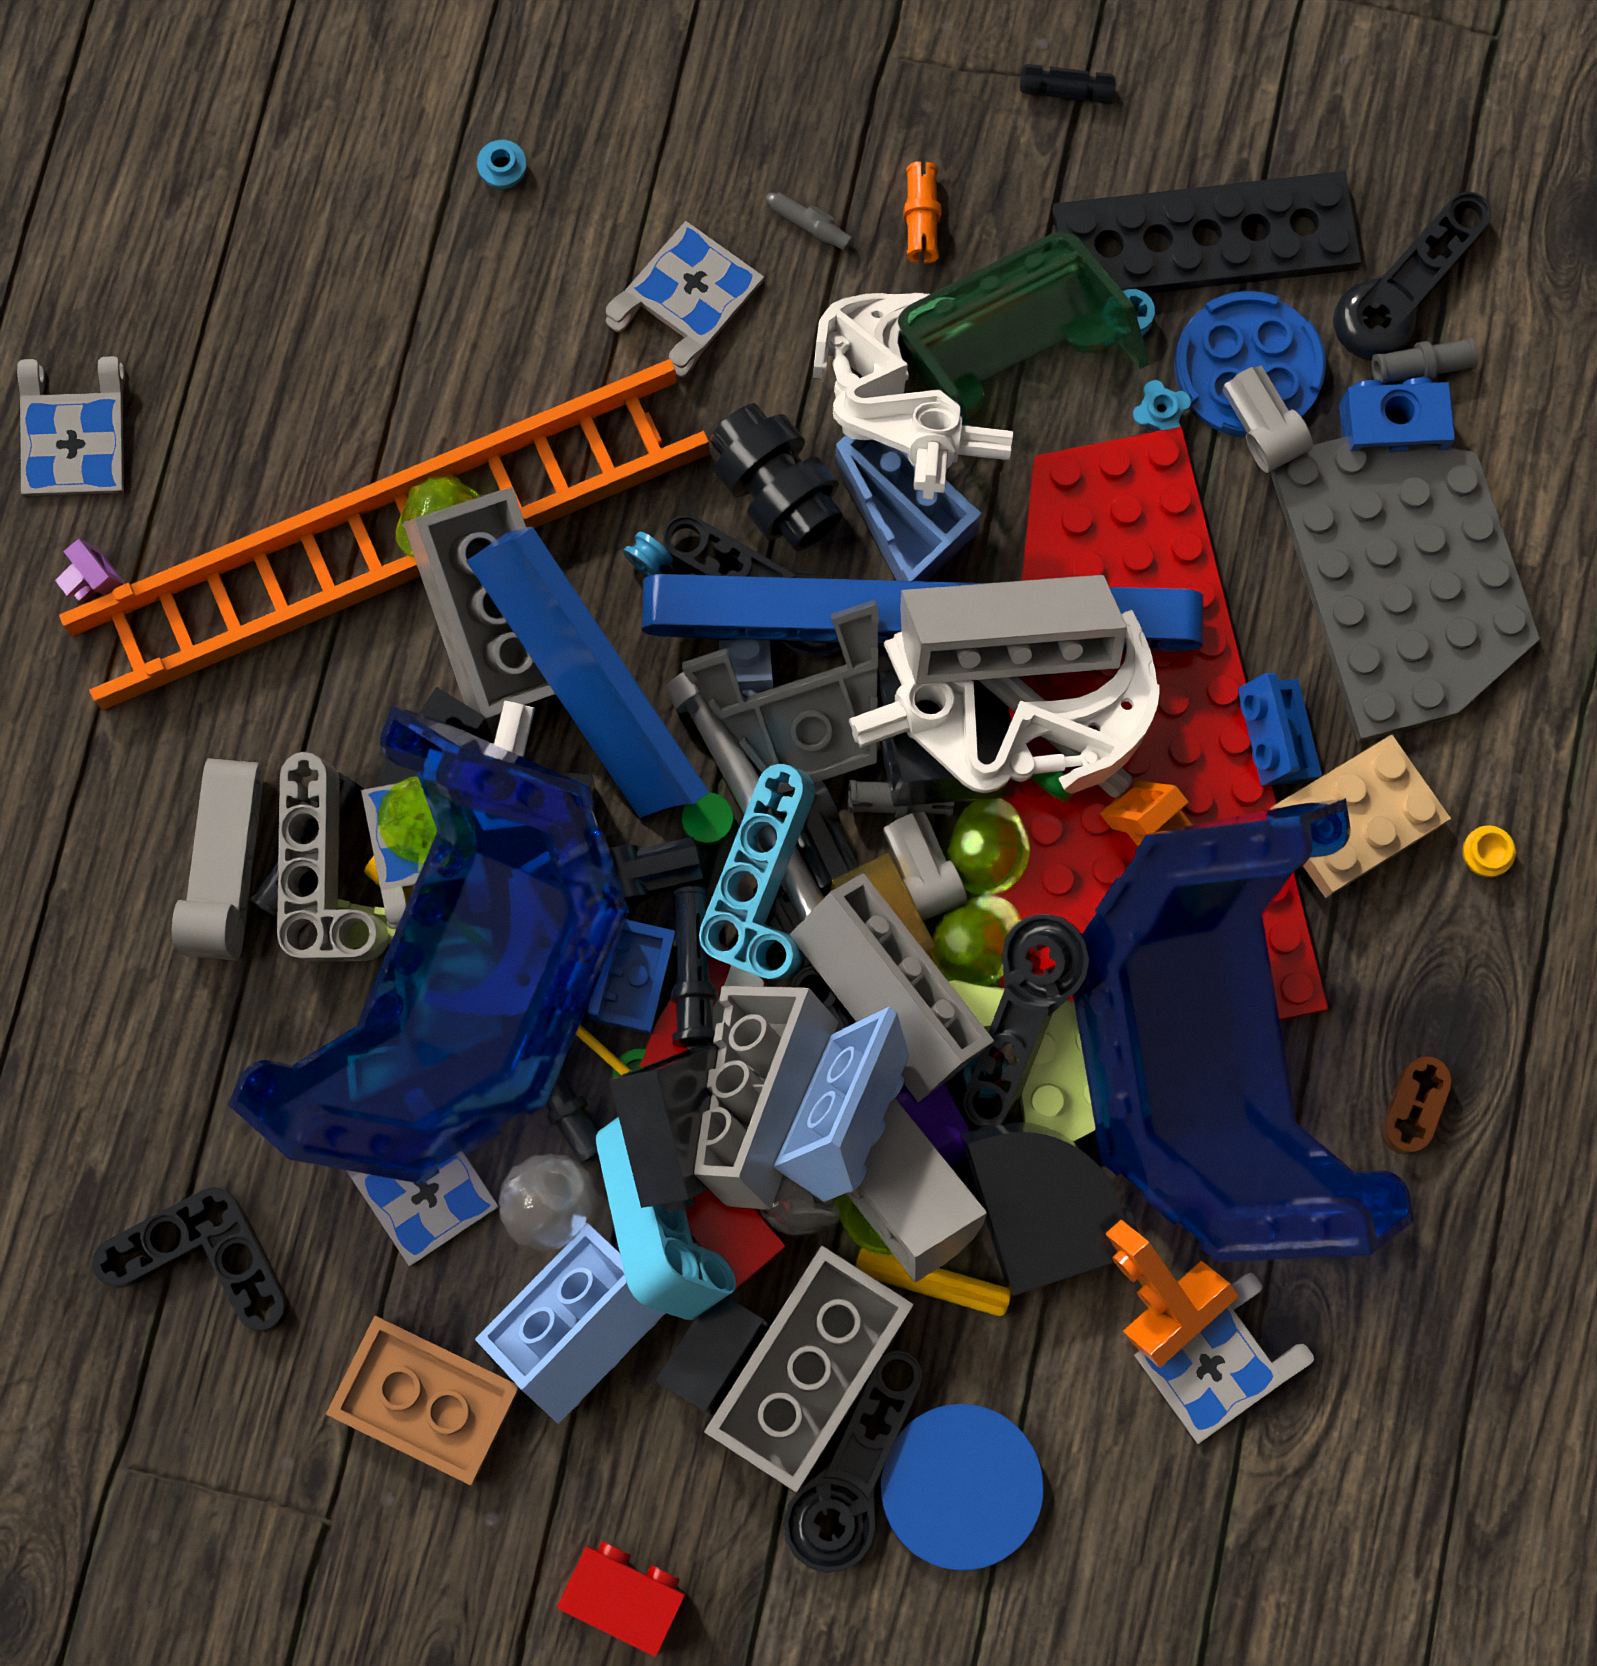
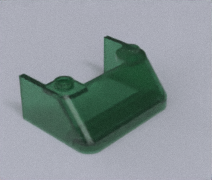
(1013, 312)

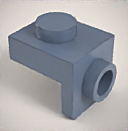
(751, 664)

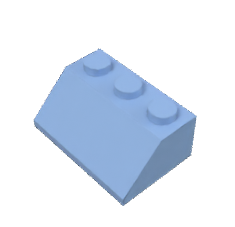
(845, 1106)
(569, 1325)

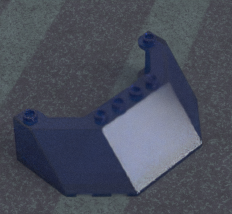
(476, 978)
(1193, 1051)

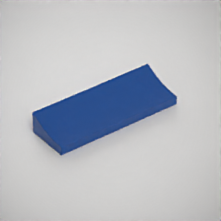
(586, 673)

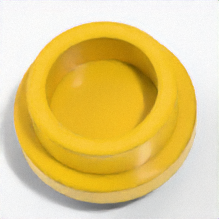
(1489, 851)

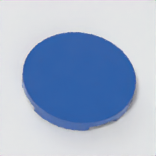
(1244, 333)
(962, 1487)

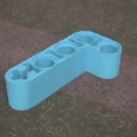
(768, 870)
(656, 1246)

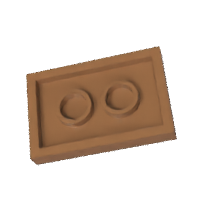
(423, 1400)

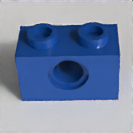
(1418, 399)

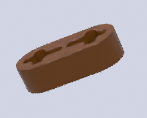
(1427, 1110)

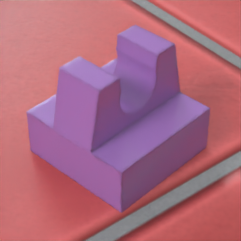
(88, 572)

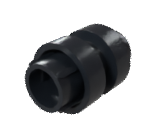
(763, 461)

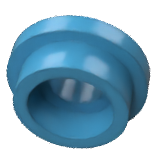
(505, 176)

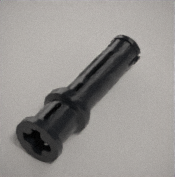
(694, 992)

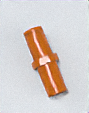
(922, 212)

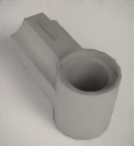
(1271, 429)
(926, 873)

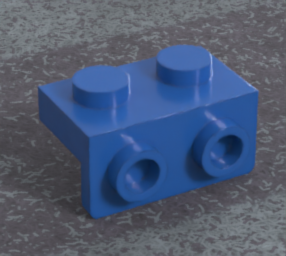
(1279, 731)
(633, 978)

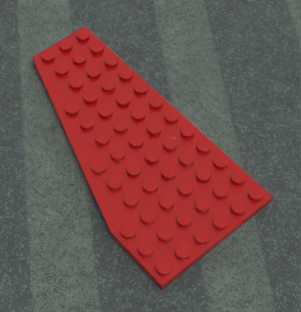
(1139, 521)

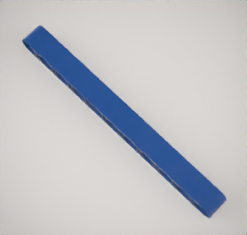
(803, 608)

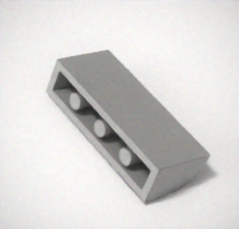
(1011, 629)
(878, 965)
(915, 1198)

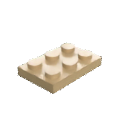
(1386, 810)

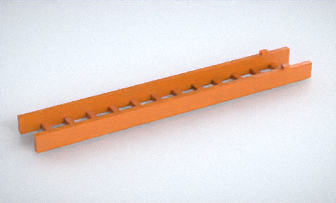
(359, 502)

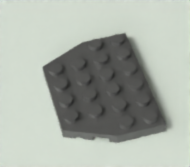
(1405, 579)

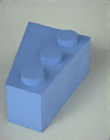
(909, 530)

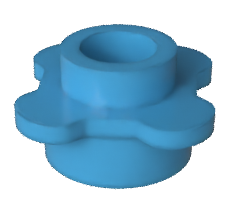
(1155, 395)

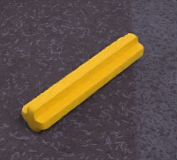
(938, 1284)

